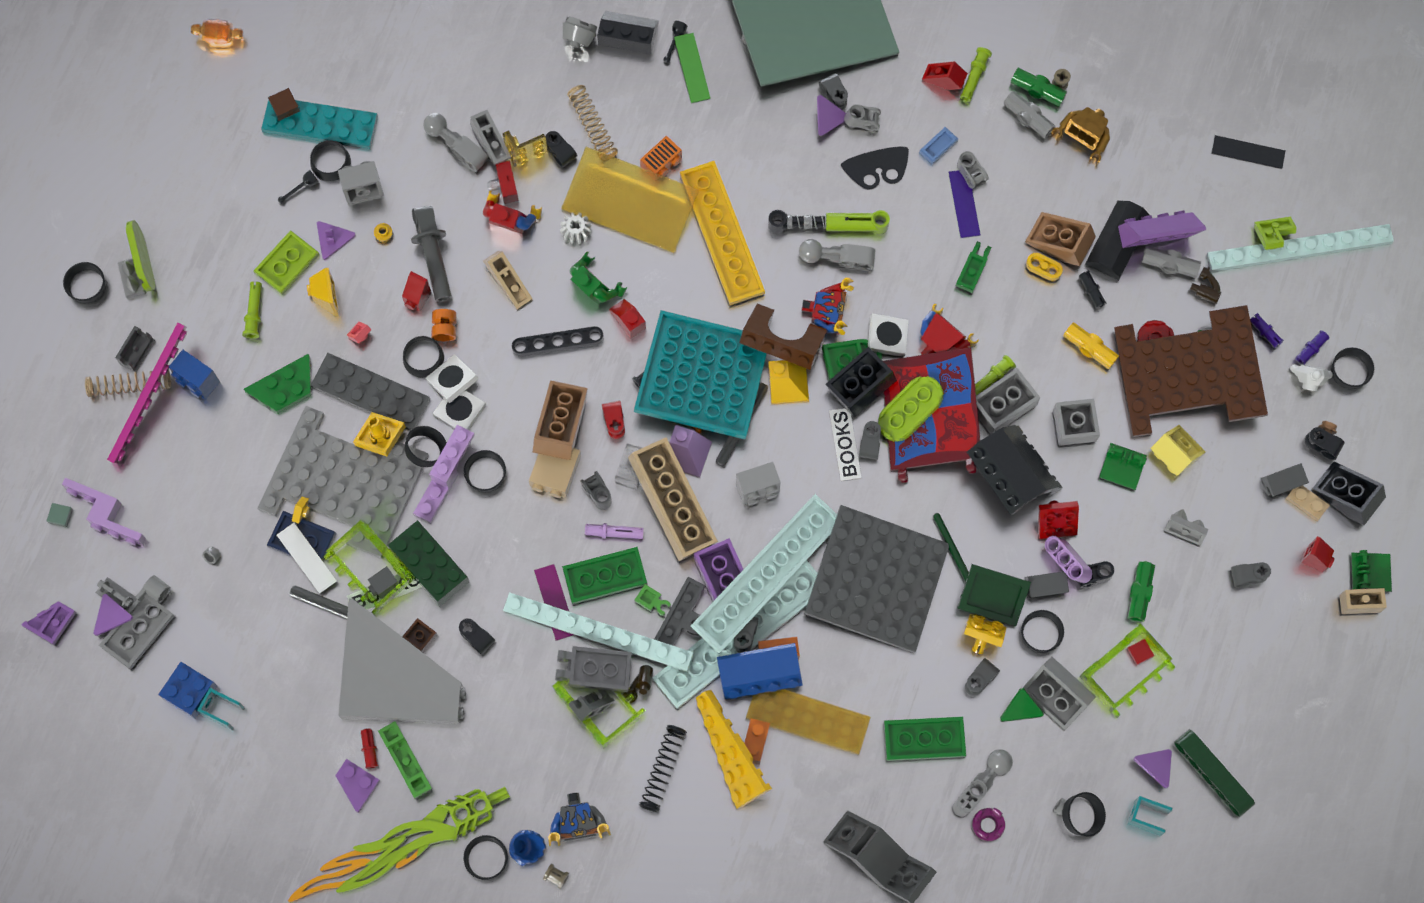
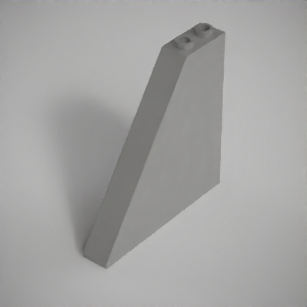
(392, 678)

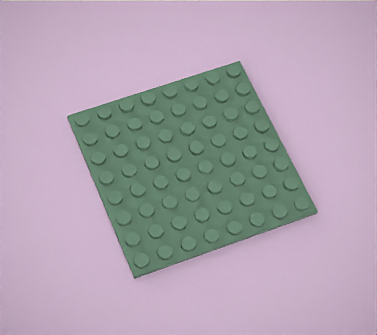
(812, 35)

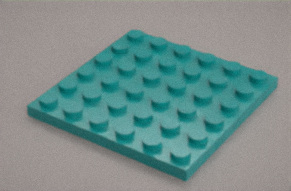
(700, 376)

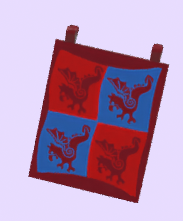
(953, 426)

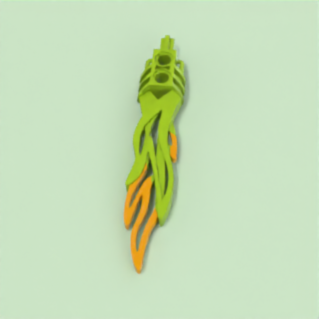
(390, 858)

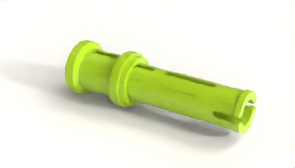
(978, 66)
(252, 317)
(996, 373)

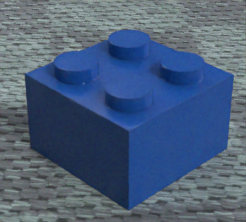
(193, 374)
(186, 689)

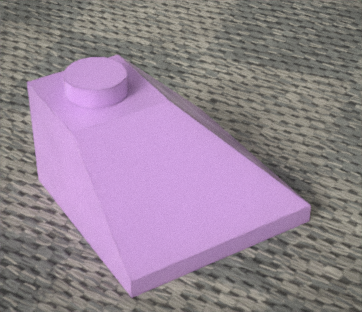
(690, 450)

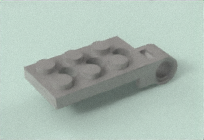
(151, 595)

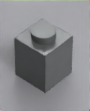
(382, 582)

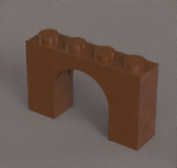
(799, 351)

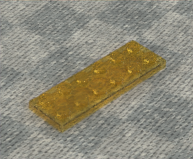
(810, 719)

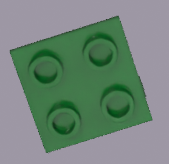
(1123, 466)
(1371, 570)

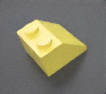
(1177, 450)

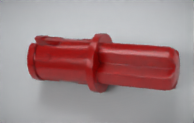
(369, 748)

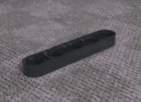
(550, 347)

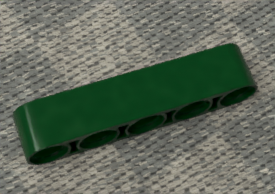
(1214, 773)

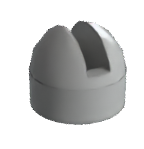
(211, 555)
(1059, 806)

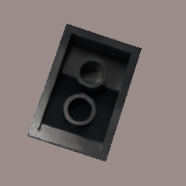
(1350, 492)

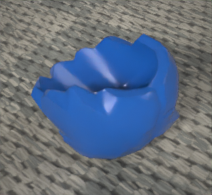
(526, 847)

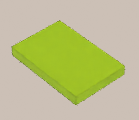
(286, 262)

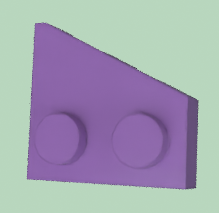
(356, 784)

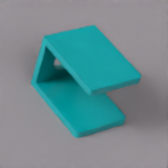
(210, 696)
(1150, 804)

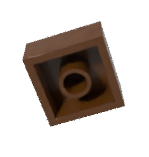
(283, 104)
(420, 635)

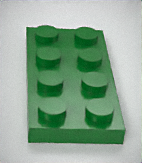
(604, 575)
(924, 738)

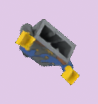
(577, 821)

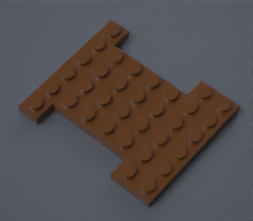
(1193, 370)

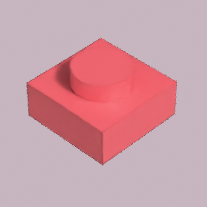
(359, 332)

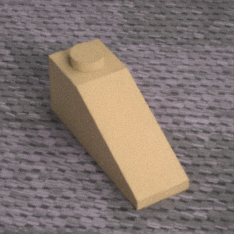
(507, 279)

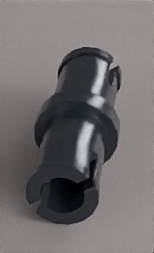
(1092, 289)

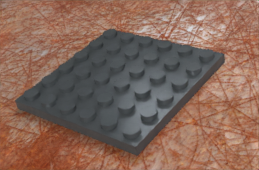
(877, 579)

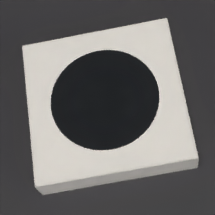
(888, 335)
(452, 378)
(461, 411)

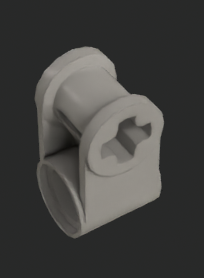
(866, 117)
(972, 173)

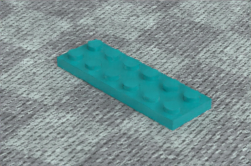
(324, 123)

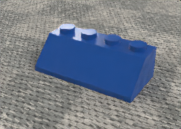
(759, 671)

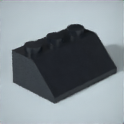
(627, 32)
(861, 382)

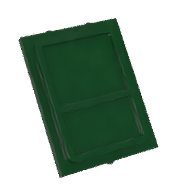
(994, 595)

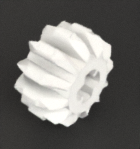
(576, 234)

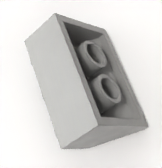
(1058, 693)

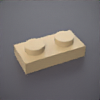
(1308, 502)

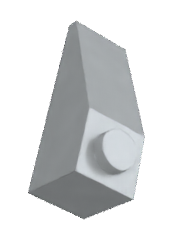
(489, 137)

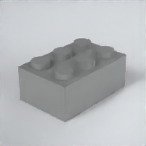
(1006, 401)

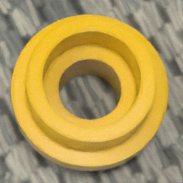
(383, 237)

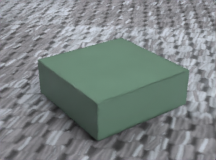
(59, 514)

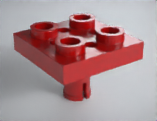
(1058, 515)

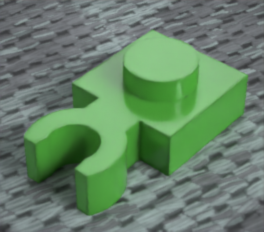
(650, 598)

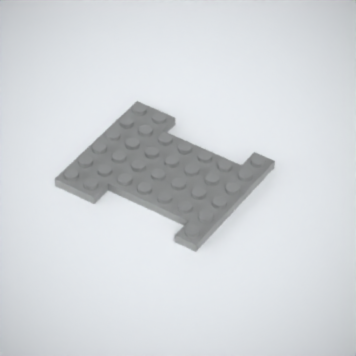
(343, 480)

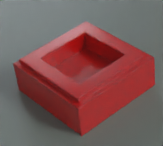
(1140, 652)

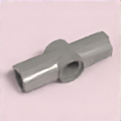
(1029, 114)
(1171, 262)

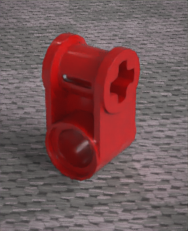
(614, 417)

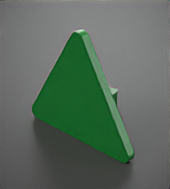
(1021, 707)

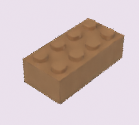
(560, 420)

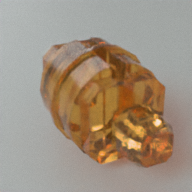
(217, 31)

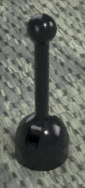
(678, 29)
(308, 179)

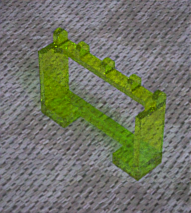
(385, 551)
(1140, 631)
(595, 732)

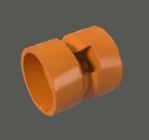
(443, 327)

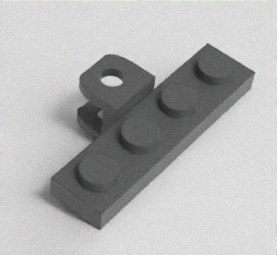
(681, 613)

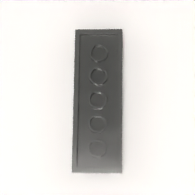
(369, 391)

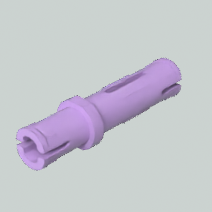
(613, 531)

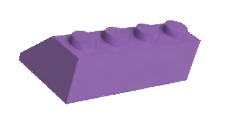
(1159, 229)

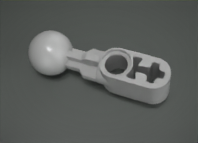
(461, 146)
(846, 255)
(998, 763)

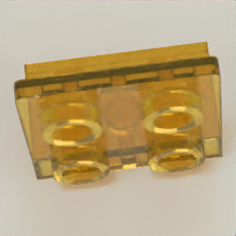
(525, 151)

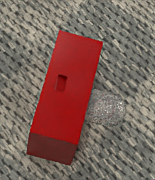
(504, 183)

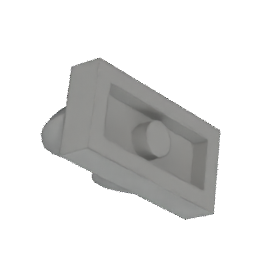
(130, 281)
(1181, 527)

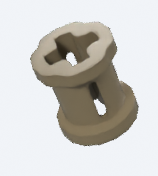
(1064, 75)
(556, 876)

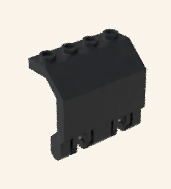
(1013, 468)

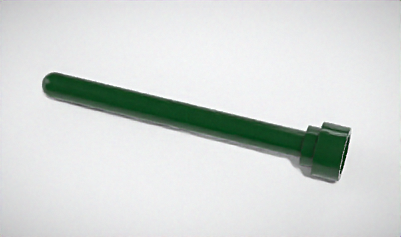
(952, 547)

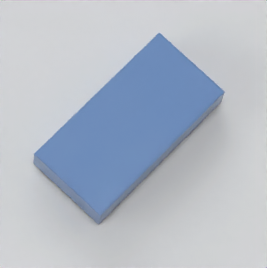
(938, 145)

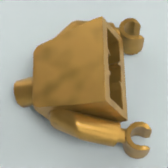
(1086, 127)

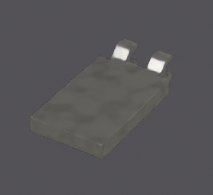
(595, 668)

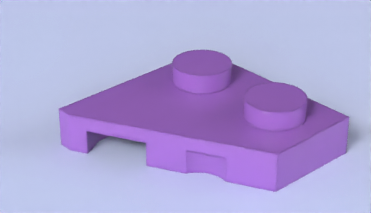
(51, 622)

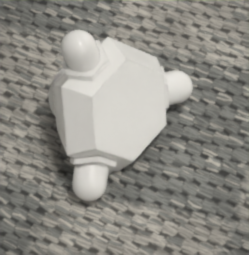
(1311, 376)

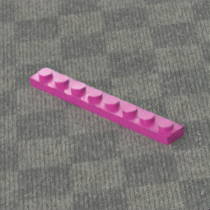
(144, 401)

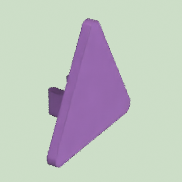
(828, 115)
(332, 238)
(110, 616)
(1157, 765)

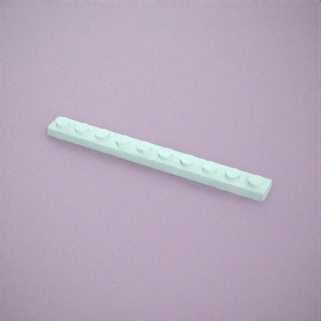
(1301, 248)
(598, 632)

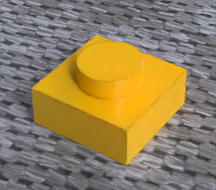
(301, 510)

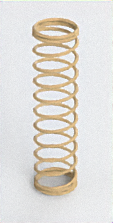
(606, 150)
(89, 385)

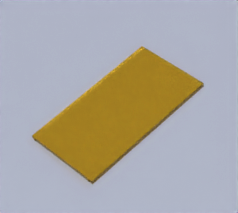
(630, 199)

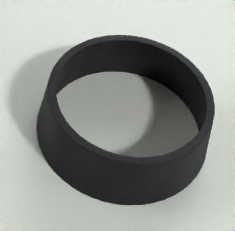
(332, 176)
(75, 269)
(1365, 357)
(423, 373)
(429, 432)
(484, 454)
(1053, 617)
(1099, 810)
(475, 841)

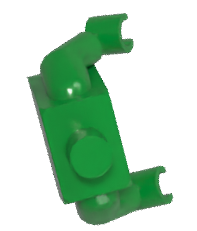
(591, 284)

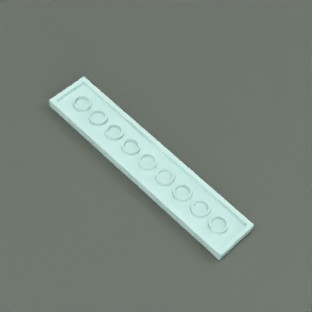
(765, 574)
(784, 605)

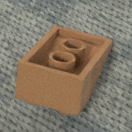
(1062, 238)

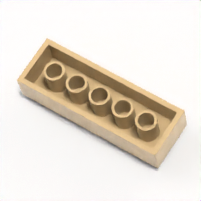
(672, 498)

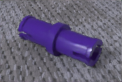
(1266, 330)
(1312, 347)

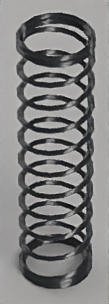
(651, 806)

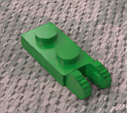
(973, 269)

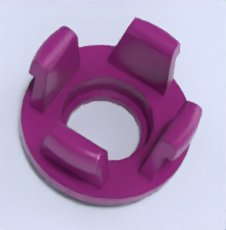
(996, 816)

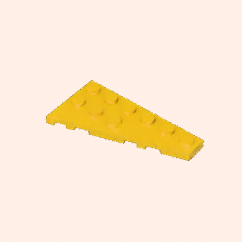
(732, 754)

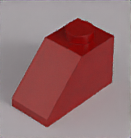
(945, 75)
(416, 291)
(628, 318)
(1318, 555)

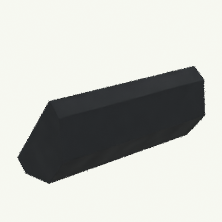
(1108, 254)

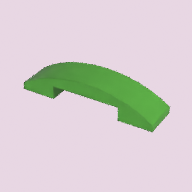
(405, 759)

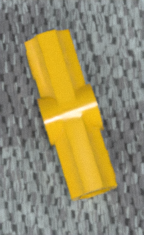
(1091, 345)

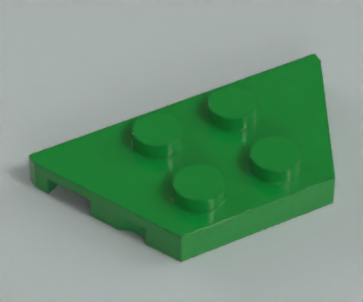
(284, 386)

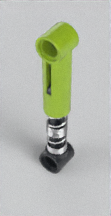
(831, 221)

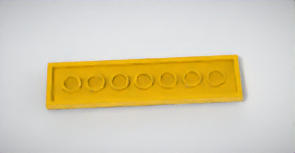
(723, 234)

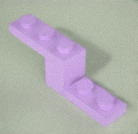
(443, 474)
(103, 512)

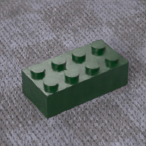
(428, 563)

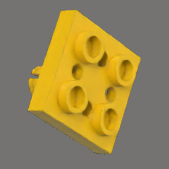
(377, 429)
(984, 632)

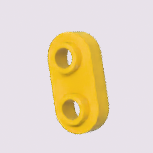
(1044, 266)

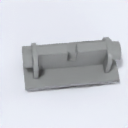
(116, 592)

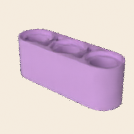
(1075, 562)

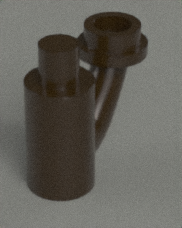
(1206, 292)
(641, 682)

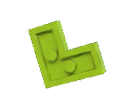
(1271, 231)

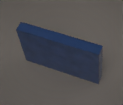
(317, 536)

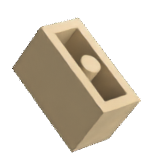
(1363, 601)

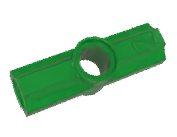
(1038, 86)
(1141, 591)

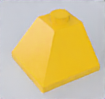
(323, 291)
(787, 382)

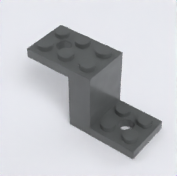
(880, 857)

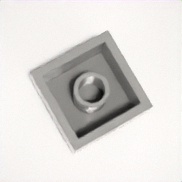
(360, 182)
(1076, 422)
(758, 484)

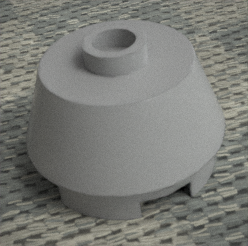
(578, 32)

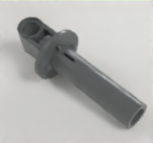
(428, 236)

